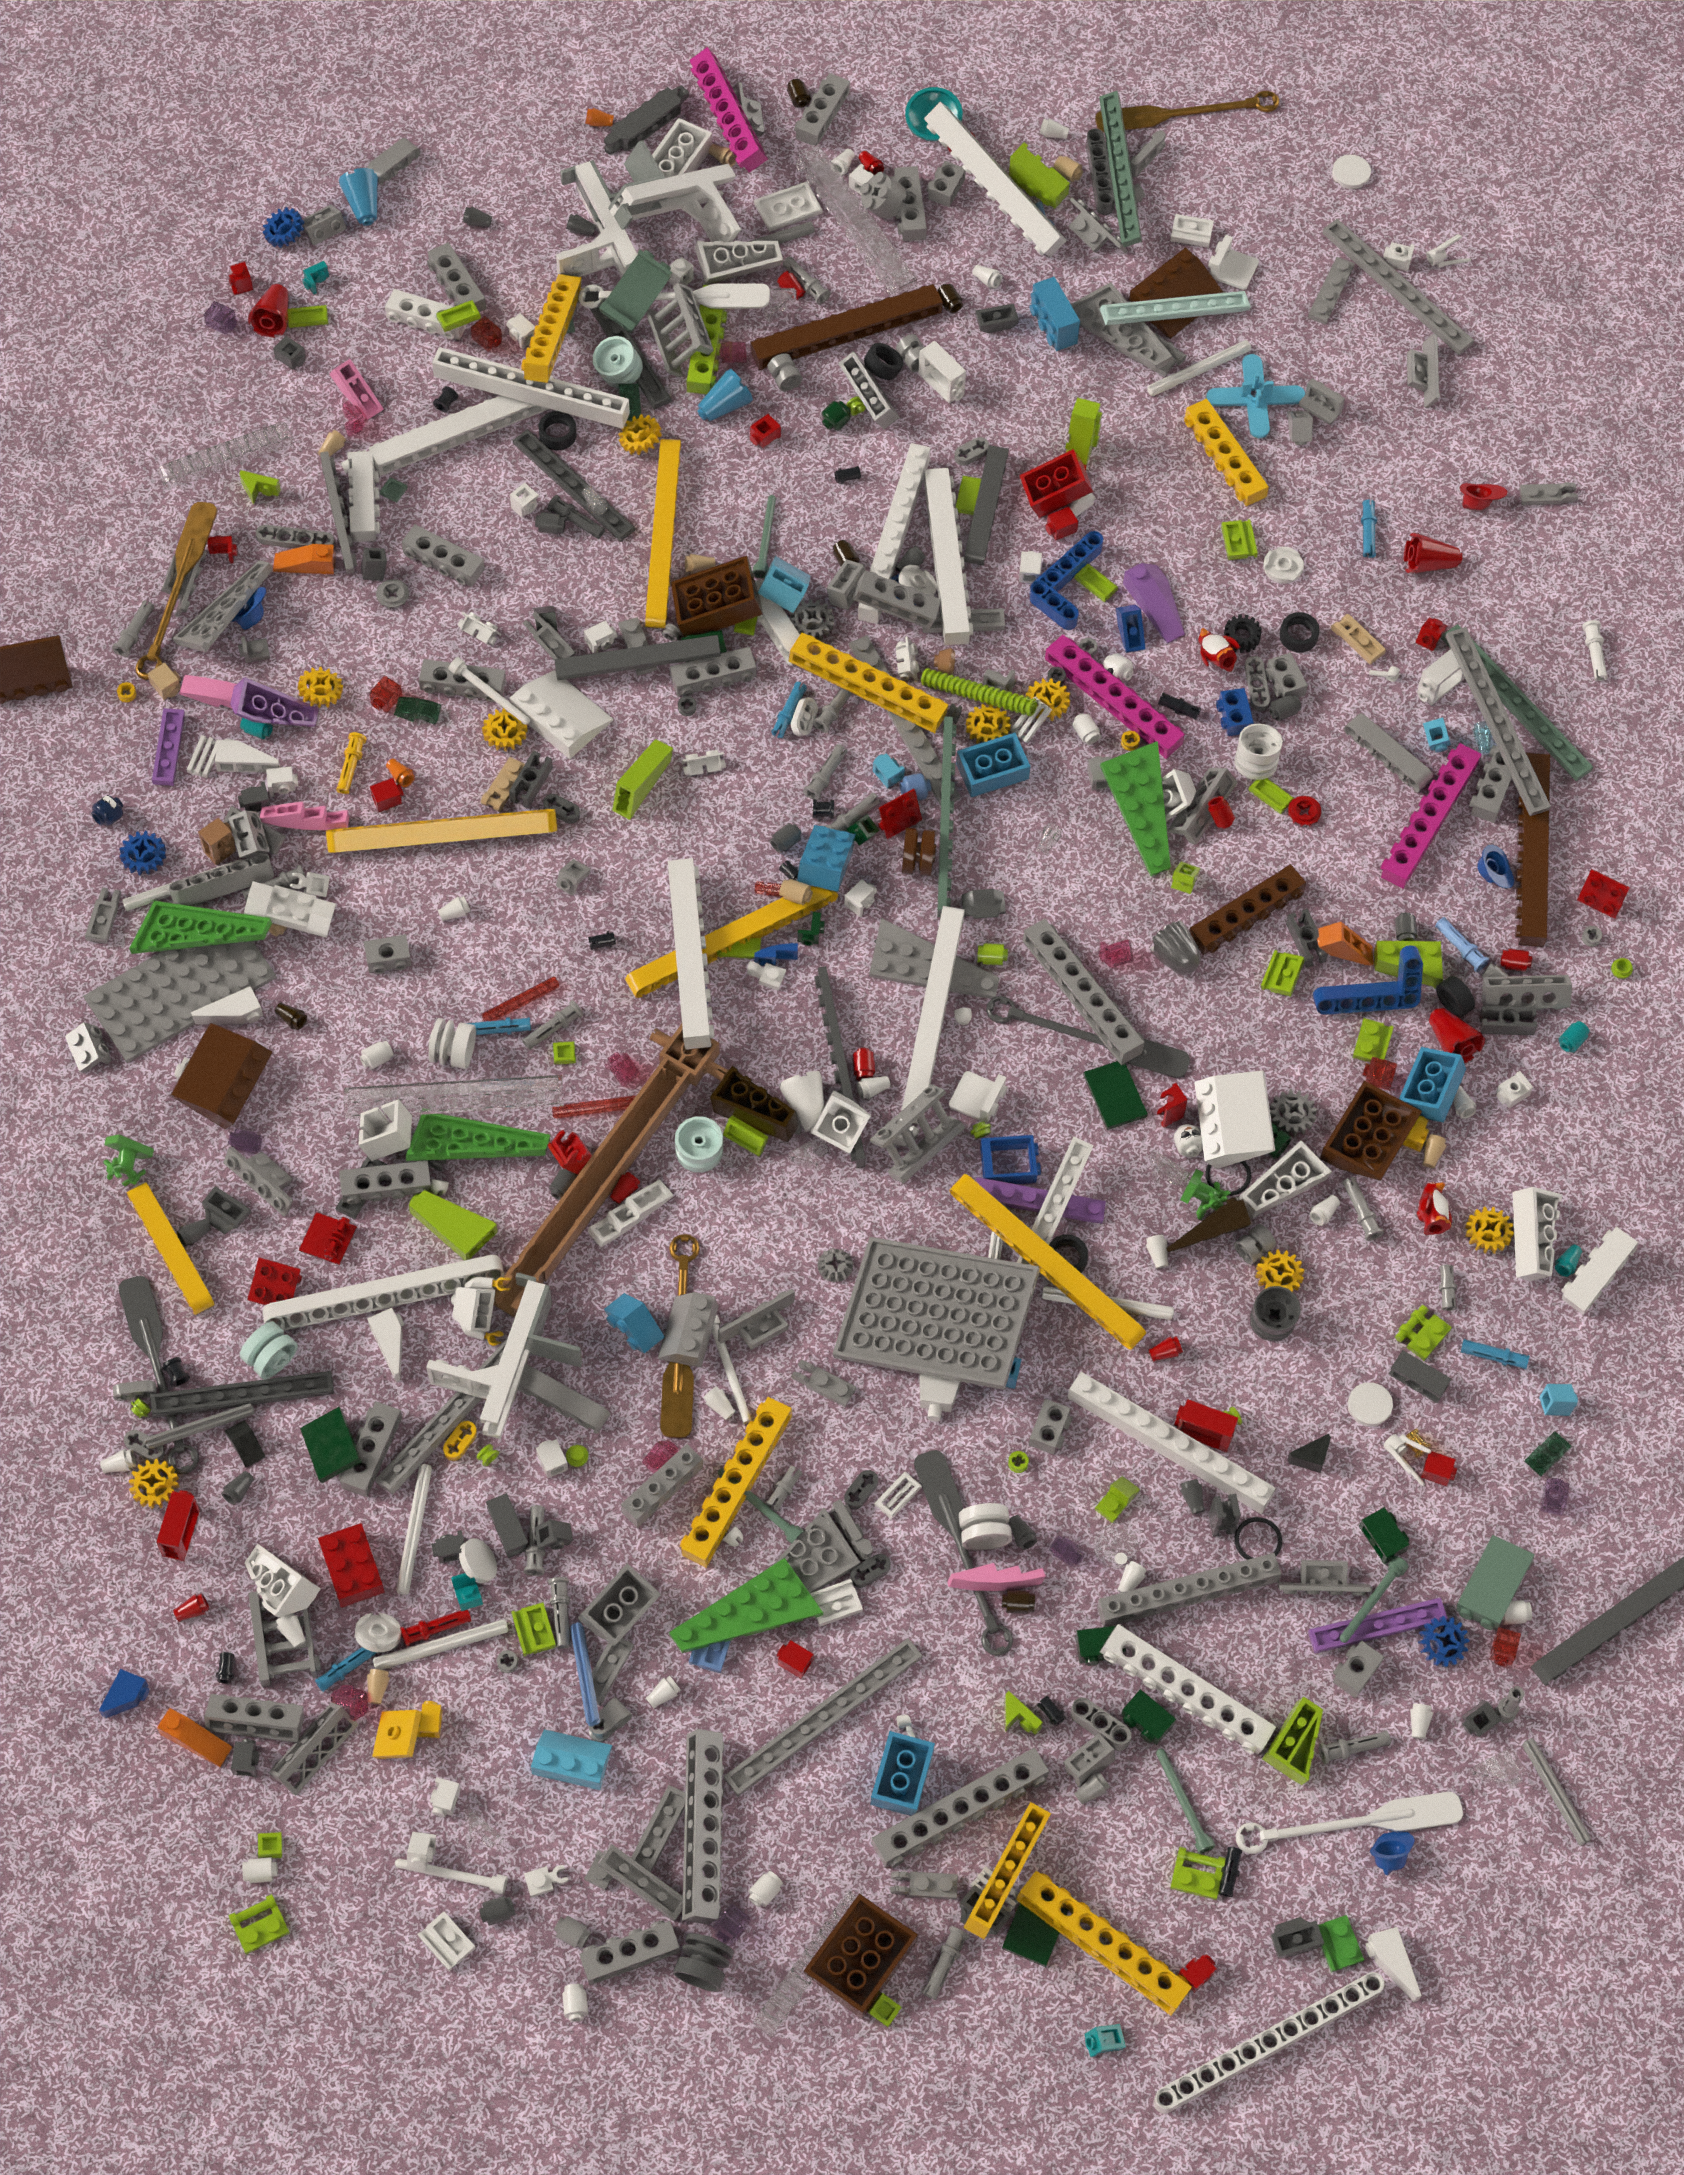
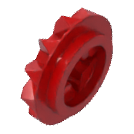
(1304, 802)

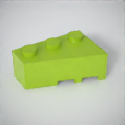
(1037, 178)
(1084, 428)
(1387, 959)
(1295, 1742)

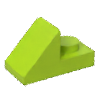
(257, 483)
(1185, 877)
(1117, 1499)
(1017, 1710)

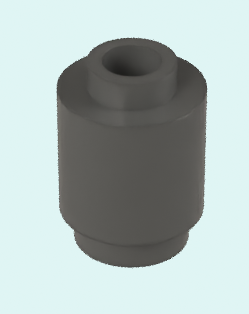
(550, 523)
(1285, 707)
(785, 837)
(1406, 927)
(561, 1183)
(497, 1910)

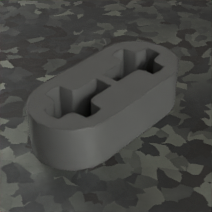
(561, 807)
(857, 1486)
(868, 1565)

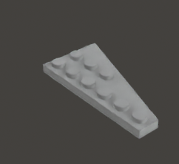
(1131, 338)
(337, 508)
(213, 620)
(908, 960)
(820, 1554)

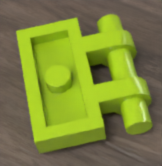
(1428, 1337)

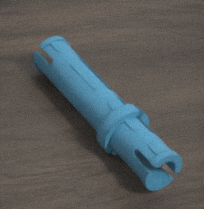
(1368, 521)
(785, 716)
(523, 1025)
(1500, 1355)
(340, 1670)

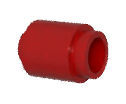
(1221, 812)
(1516, 960)
(863, 1063)

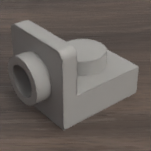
(254, 650)
(997, 680)
(571, 876)
(597, 1875)

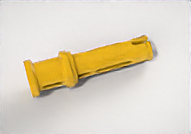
(352, 756)

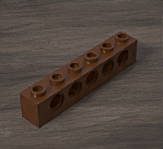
(1251, 900)

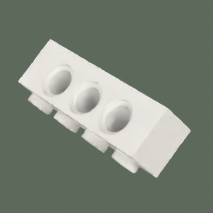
(419, 313)

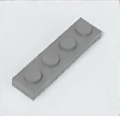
(1331, 290)
(980, 618)
(659, 1828)
(641, 1882)

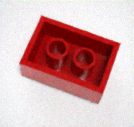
(1056, 483)
(351, 1565)

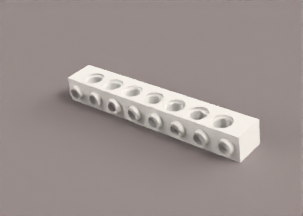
(1200, 1689)

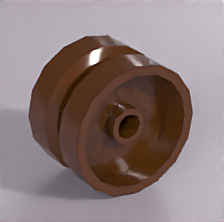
(919, 852)

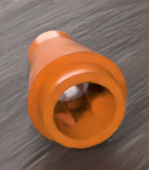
(598, 118)
(400, 773)

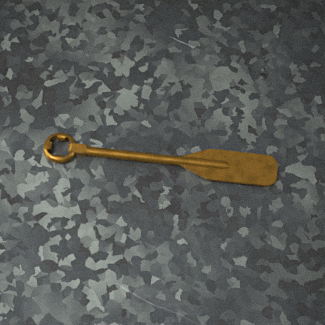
(1150, 116)
(187, 554)
(678, 1378)

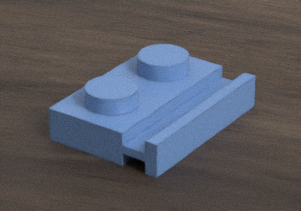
(710, 1657)

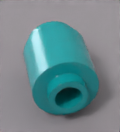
(256, 729)
(1574, 1036)

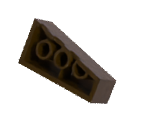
(754, 1106)

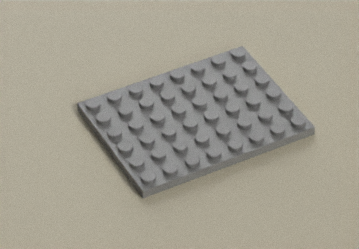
(936, 1312)

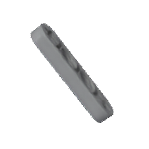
(295, 533)

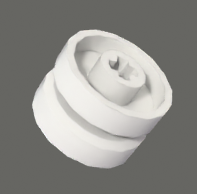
(985, 1526)

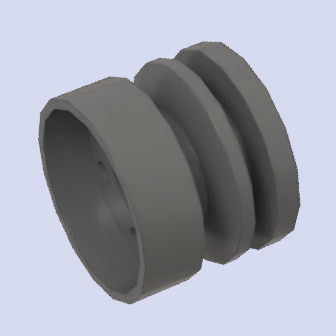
(1279, 1302)
(705, 1958)

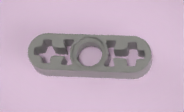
(1260, 676)

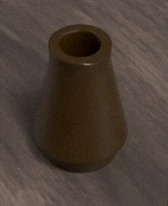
(292, 1016)

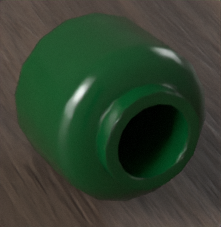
(836, 415)

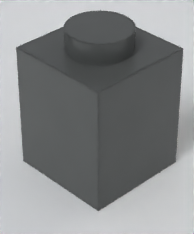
(373, 564)

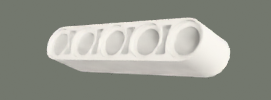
(777, 625)

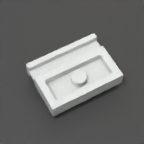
(1192, 230)
(837, 1602)
(446, 1941)

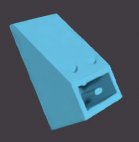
(784, 584)

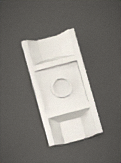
(290, 908)

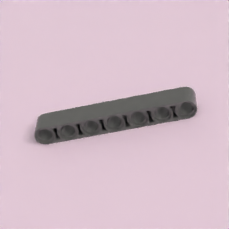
(986, 505)

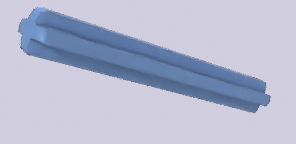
(584, 1674)

